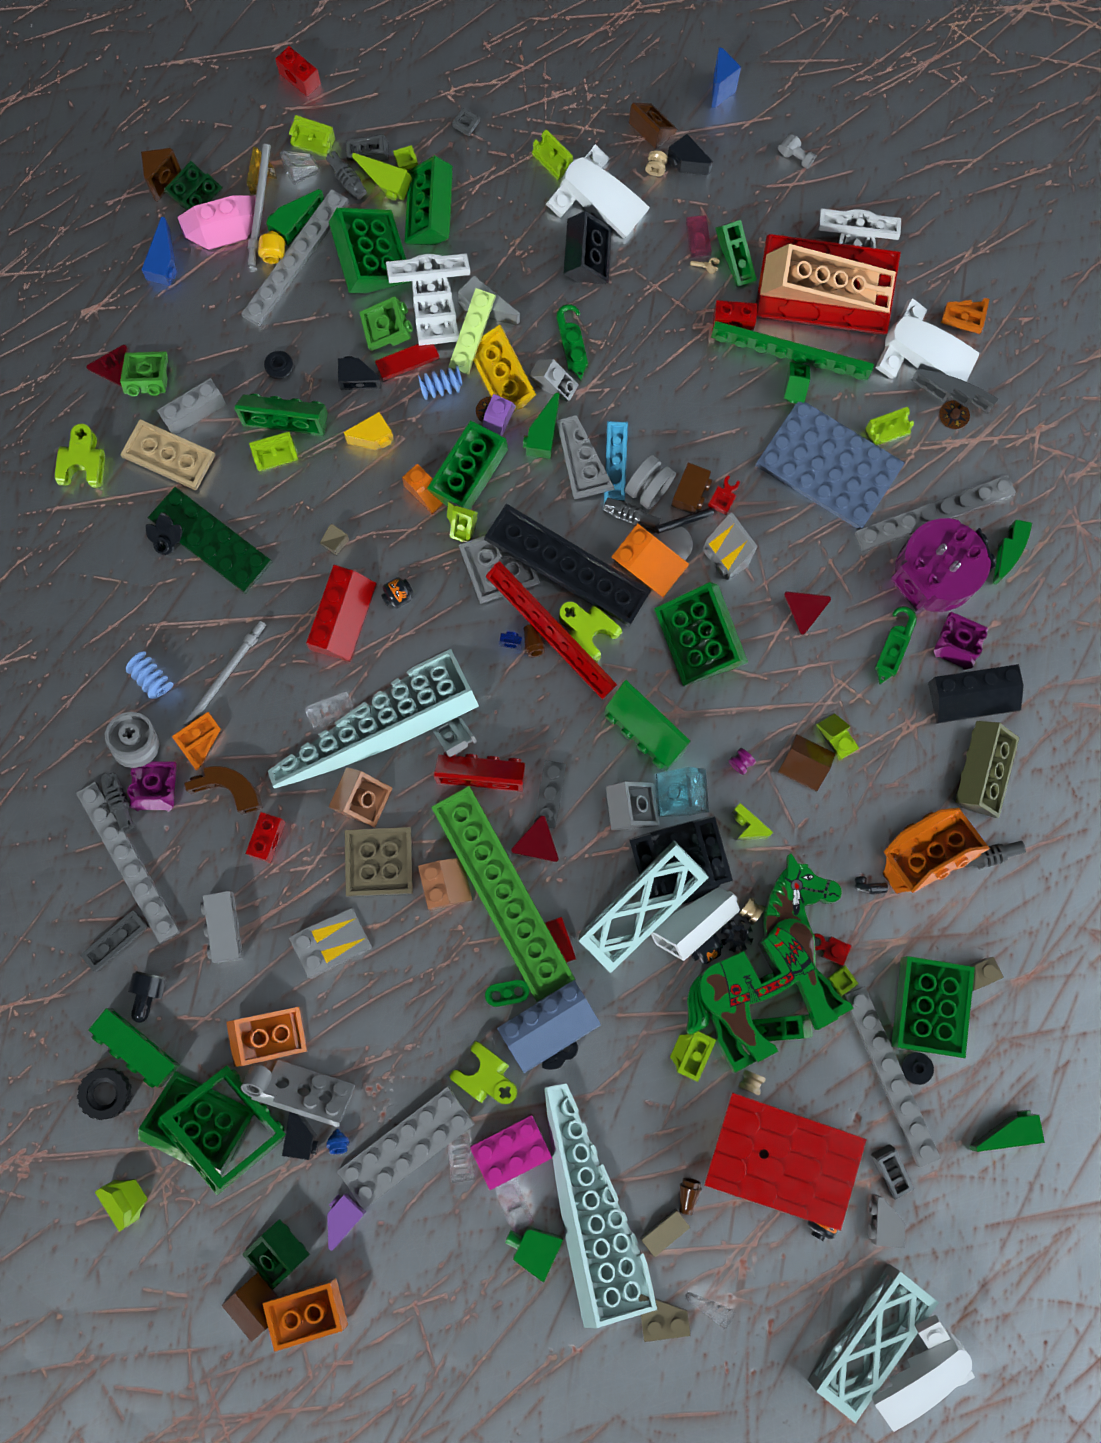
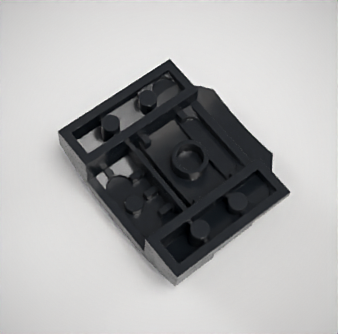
(699, 840)

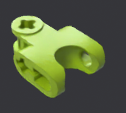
(80, 456)
(586, 625)
(488, 1078)

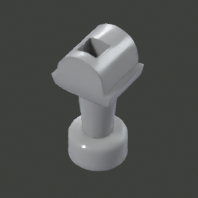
(791, 146)

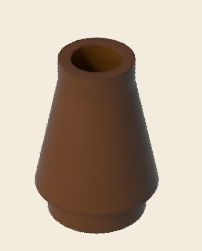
(533, 642)
(689, 1195)

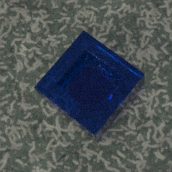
(511, 640)

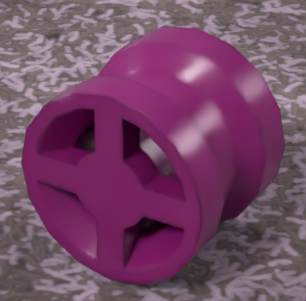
(742, 761)

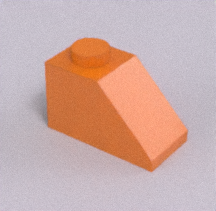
(416, 482)

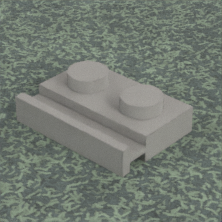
(454, 736)

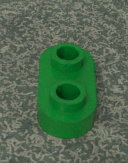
(507, 993)

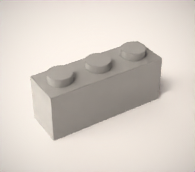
(191, 407)
(221, 927)

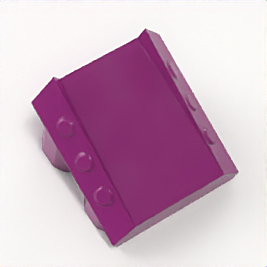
(960, 641)
(153, 786)

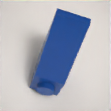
(160, 259)

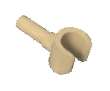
(708, 265)

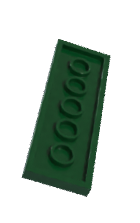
(213, 541)

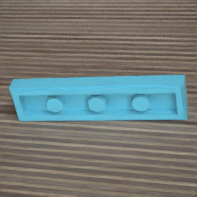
(616, 458)

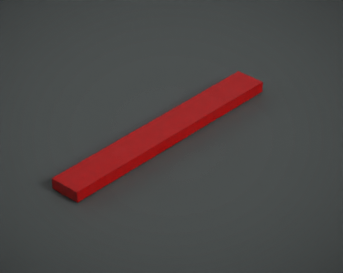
(551, 630)

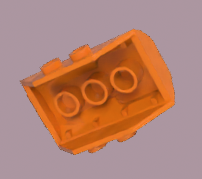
(931, 850)

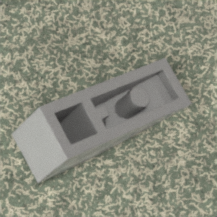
(500, 310)

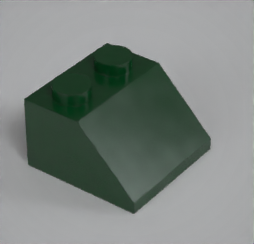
(276, 1254)

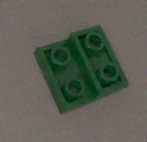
(192, 187)

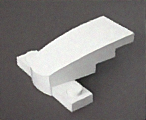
(598, 193)
(859, 226)
(431, 293)
(924, 346)
(928, 1379)

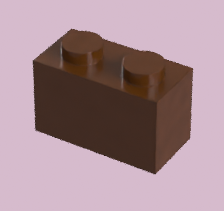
(691, 488)

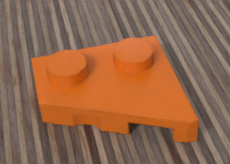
(966, 315)
(197, 739)

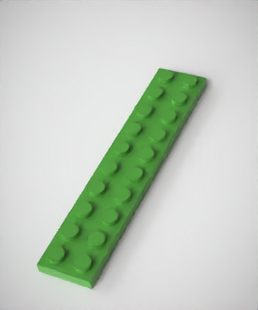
(503, 893)

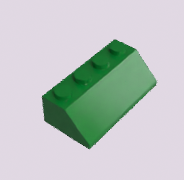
(429, 203)
(282, 414)
(468, 466)

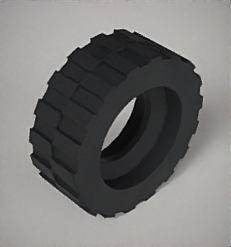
(86, 1093)

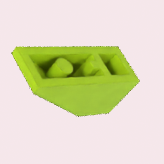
(388, 178)

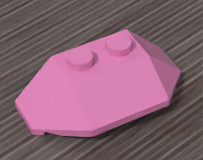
(219, 221)

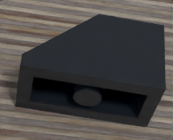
(689, 157)
(356, 375)
(299, 1138)

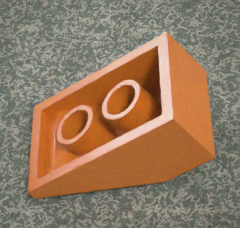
(650, 560)
(266, 1036)
(305, 1315)

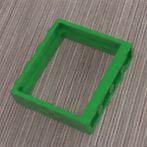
(191, 1151)

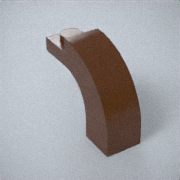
(243, 791)

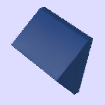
(725, 77)

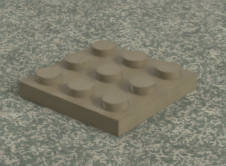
(378, 861)

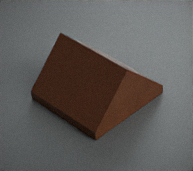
(651, 123)
(159, 170)
(807, 763)
(247, 1308)

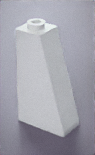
(695, 923)

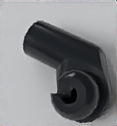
(871, 888)

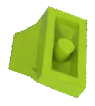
(462, 522)
(692, 1054)
(122, 1201)

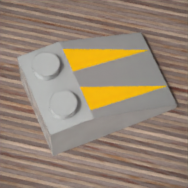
(730, 547)
(330, 943)

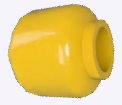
(271, 247)

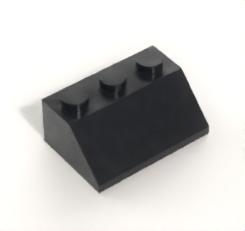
(587, 249)

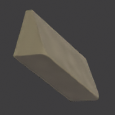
(665, 1232)

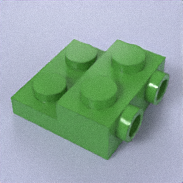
(386, 323)
(144, 373)

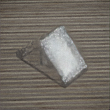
(299, 165)
(514, 1205)

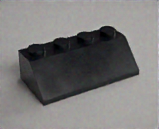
(976, 693)

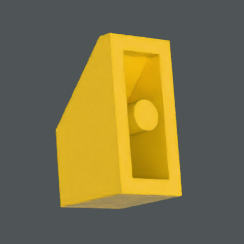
(370, 433)

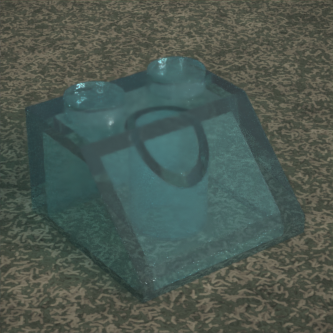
(682, 792)

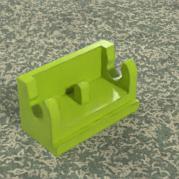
(311, 136)
(552, 154)
(889, 426)
(273, 451)

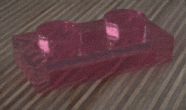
(698, 236)

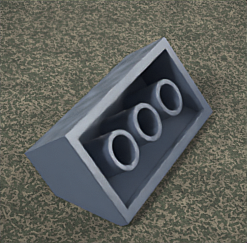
(549, 1026)

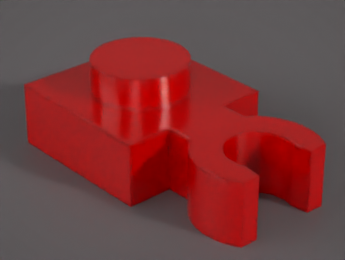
(724, 498)
(833, 950)

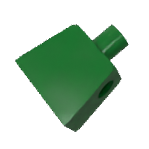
(535, 1250)

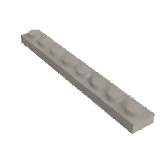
(293, 260)
(945, 508)
(128, 863)
(892, 1077)

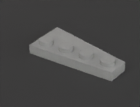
(583, 465)

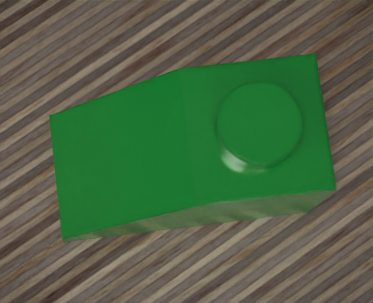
(797, 382)

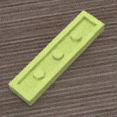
(472, 331)

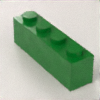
(134, 1048)

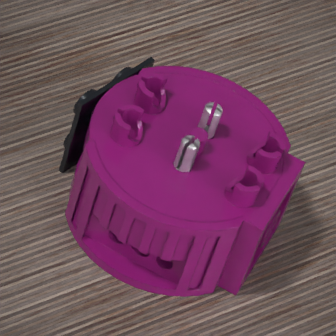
(943, 565)

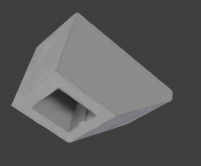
(553, 378)
(886, 1226)

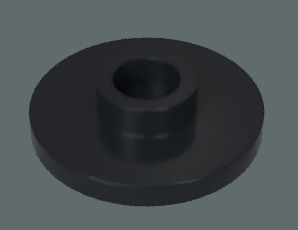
(278, 364)
(917, 1068)

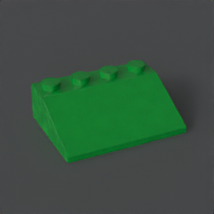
(364, 245)
(701, 634)
(646, 726)
(933, 1007)
(211, 1122)

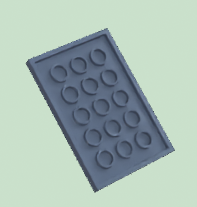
(830, 464)

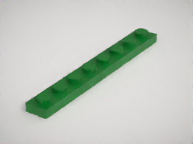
(787, 349)

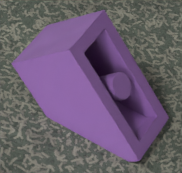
(498, 414)
(342, 1218)

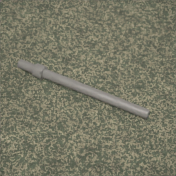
(253, 242)
(249, 640)

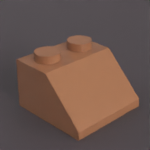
(360, 797)
(444, 883)

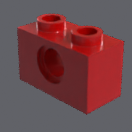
(298, 71)
(735, 314)
(265, 837)

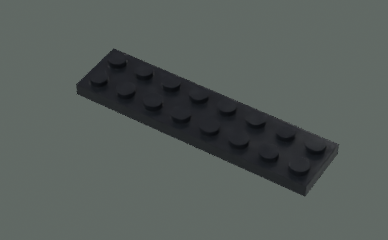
(567, 564)

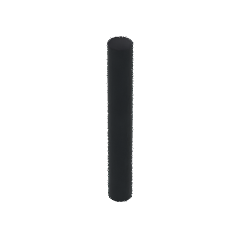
(684, 520)

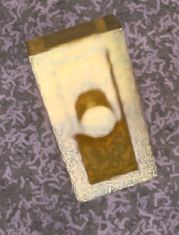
(253, 174)

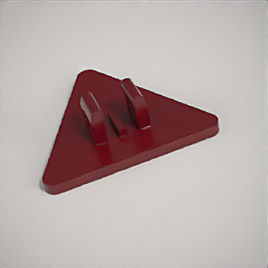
(110, 365)
(806, 608)
(537, 842)

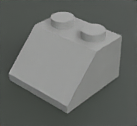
(632, 805)

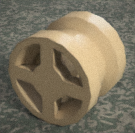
(656, 163)
(751, 910)
(751, 1082)

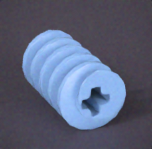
(440, 383)
(147, 677)

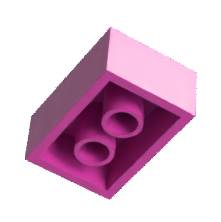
(510, 1152)

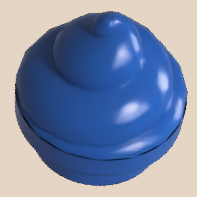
(337, 1142)

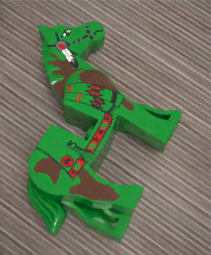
(789, 948)

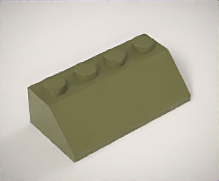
(987, 768)

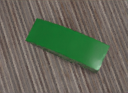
(1011, 548)

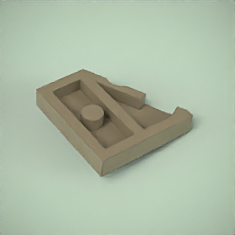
(665, 1322)

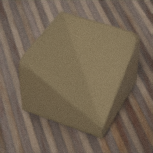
(334, 539)

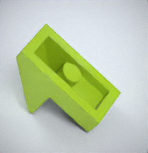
(837, 735)
(755, 828)

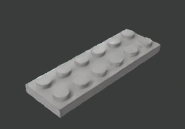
(405, 1147)

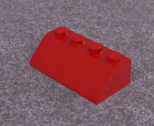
(341, 613)
(480, 772)

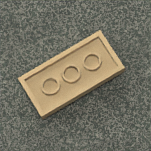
(168, 454)

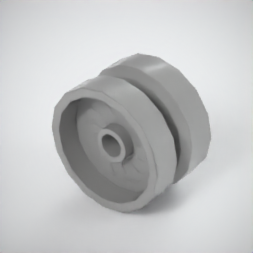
(650, 482)
(132, 739)

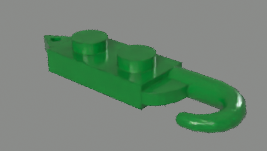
(572, 342)
(895, 646)

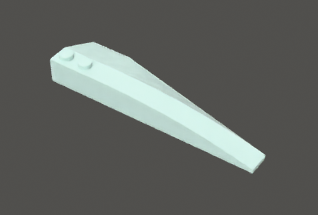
(411, 706)
(600, 1246)

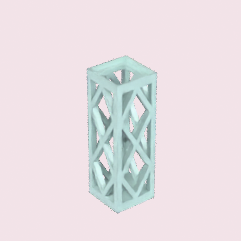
(666, 903)
(892, 1349)

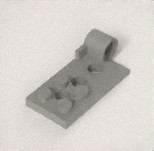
(261, 1086)

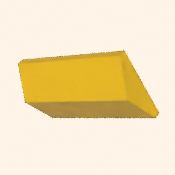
(502, 369)

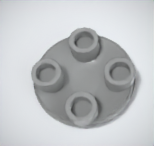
(677, 540)

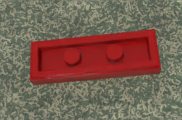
(406, 360)

